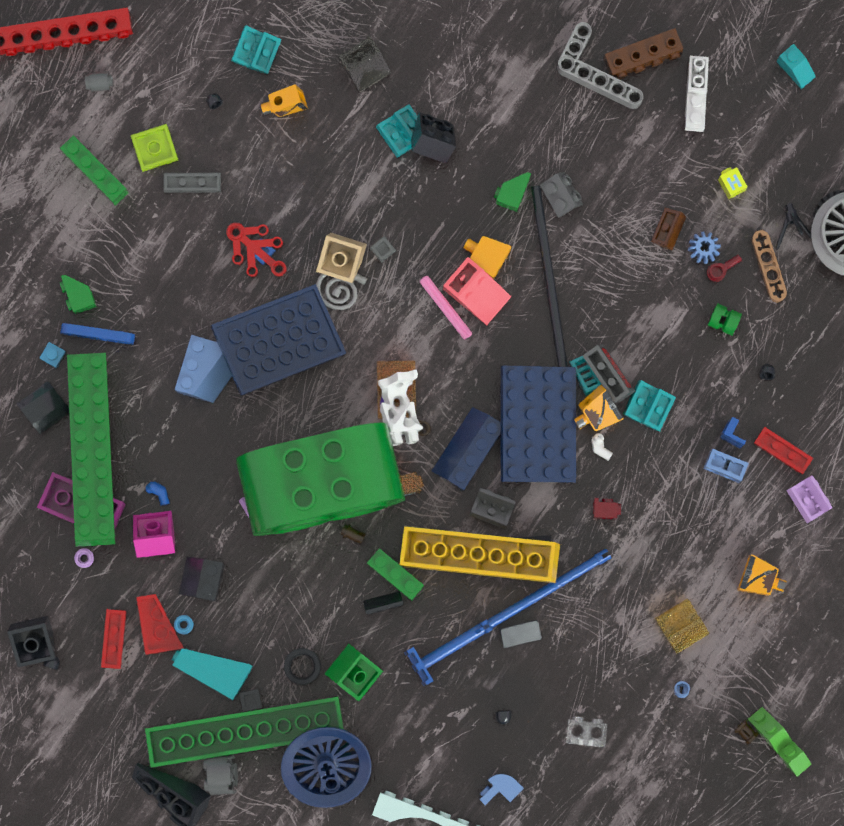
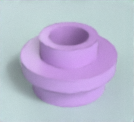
(79, 554)

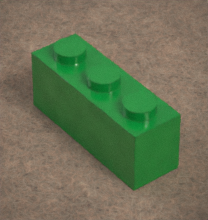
(395, 574)

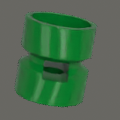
(731, 321)

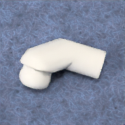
(598, 446)

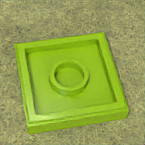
(154, 147)

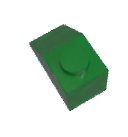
(512, 192)

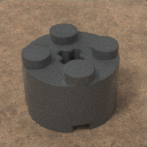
(221, 775)

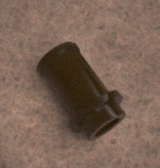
(352, 534)

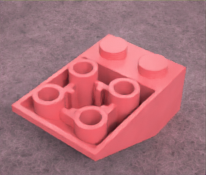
(476, 291)

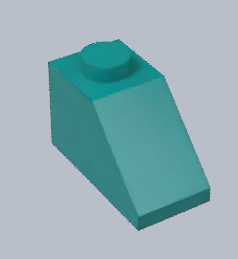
(796, 66)

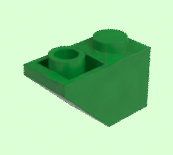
(79, 295)

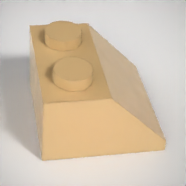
(341, 257)

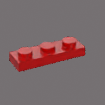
(783, 450)
(113, 639)

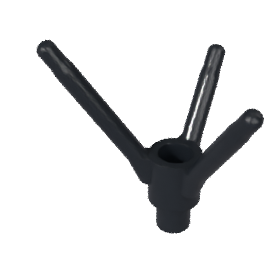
(791, 218)

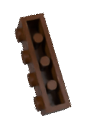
(643, 53)

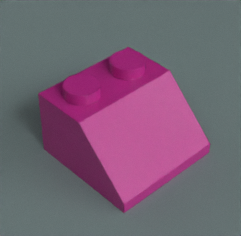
(153, 534)

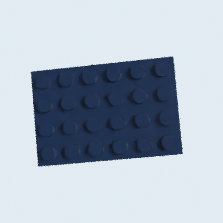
(278, 340)
(538, 424)

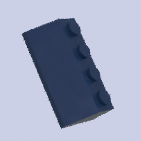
(468, 449)

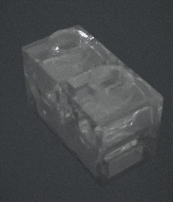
(586, 737)

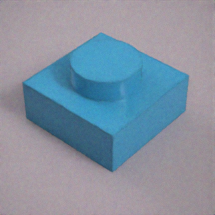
(52, 355)

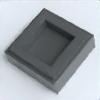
(382, 249)

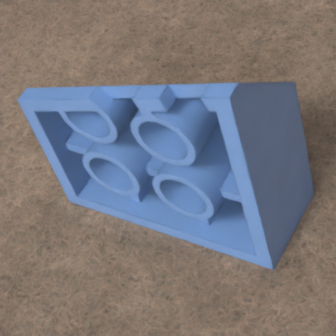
(203, 370)

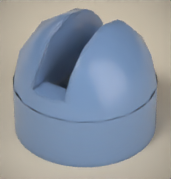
(686, 689)

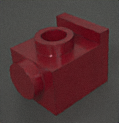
(606, 509)

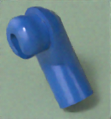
(159, 490)

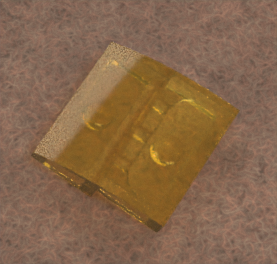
(682, 626)

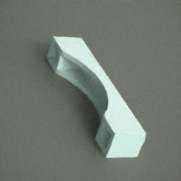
(392, 809)

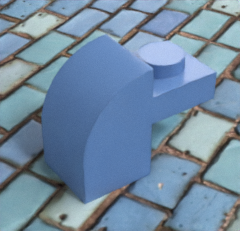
(501, 783)

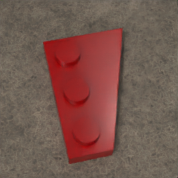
(156, 628)

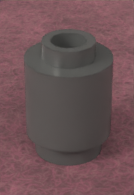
(98, 81)

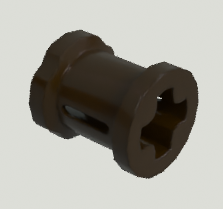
(752, 734)

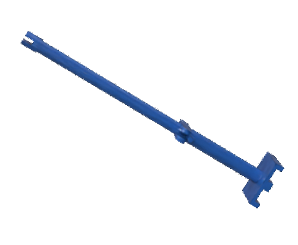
(421, 665)

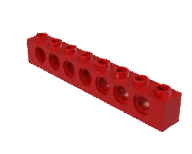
(65, 25)

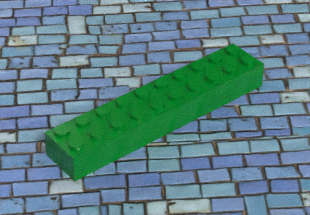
(90, 449)
(239, 731)

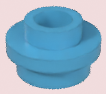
(188, 629)

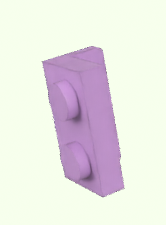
(809, 499)

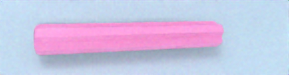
(445, 307)

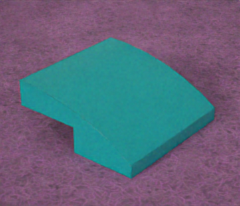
(256, 50)
(398, 130)
(649, 405)

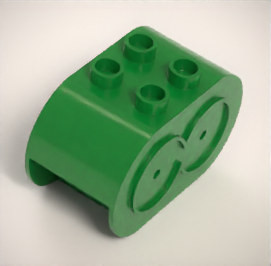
(320, 479)

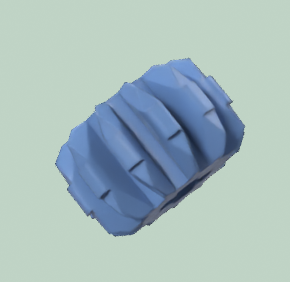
(697, 243)

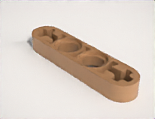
(767, 266)

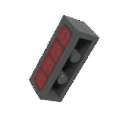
(609, 373)

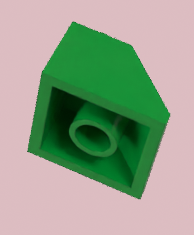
(353, 672)

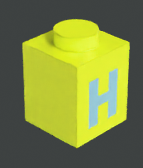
(732, 182)

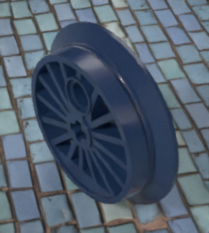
(330, 793)

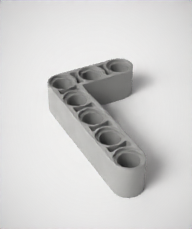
(593, 73)

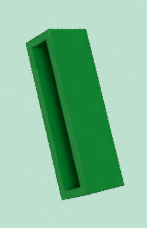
(94, 170)

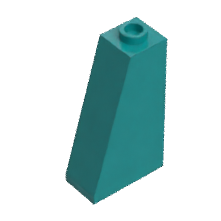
(216, 672)

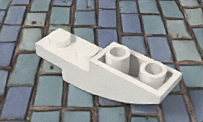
(696, 93)

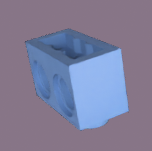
(725, 465)

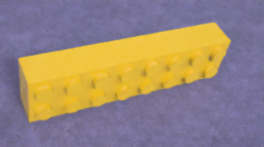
(480, 554)

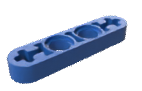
(97, 333)

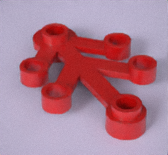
(254, 247)

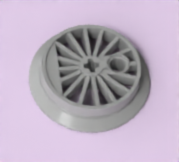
(818, 234)

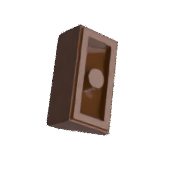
(668, 228)

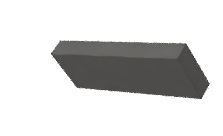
(192, 182)

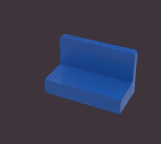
(727, 434)

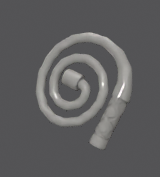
(336, 292)

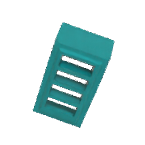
(584, 385)

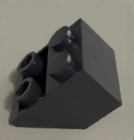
(433, 138)

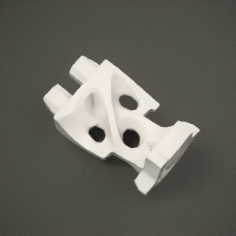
(398, 424)

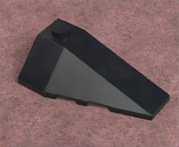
(179, 797)

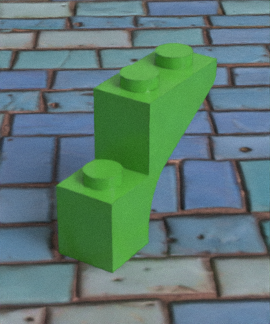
(780, 741)

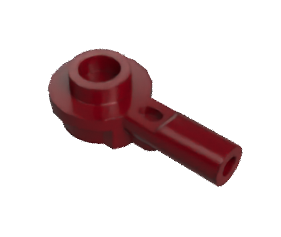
(717, 271)

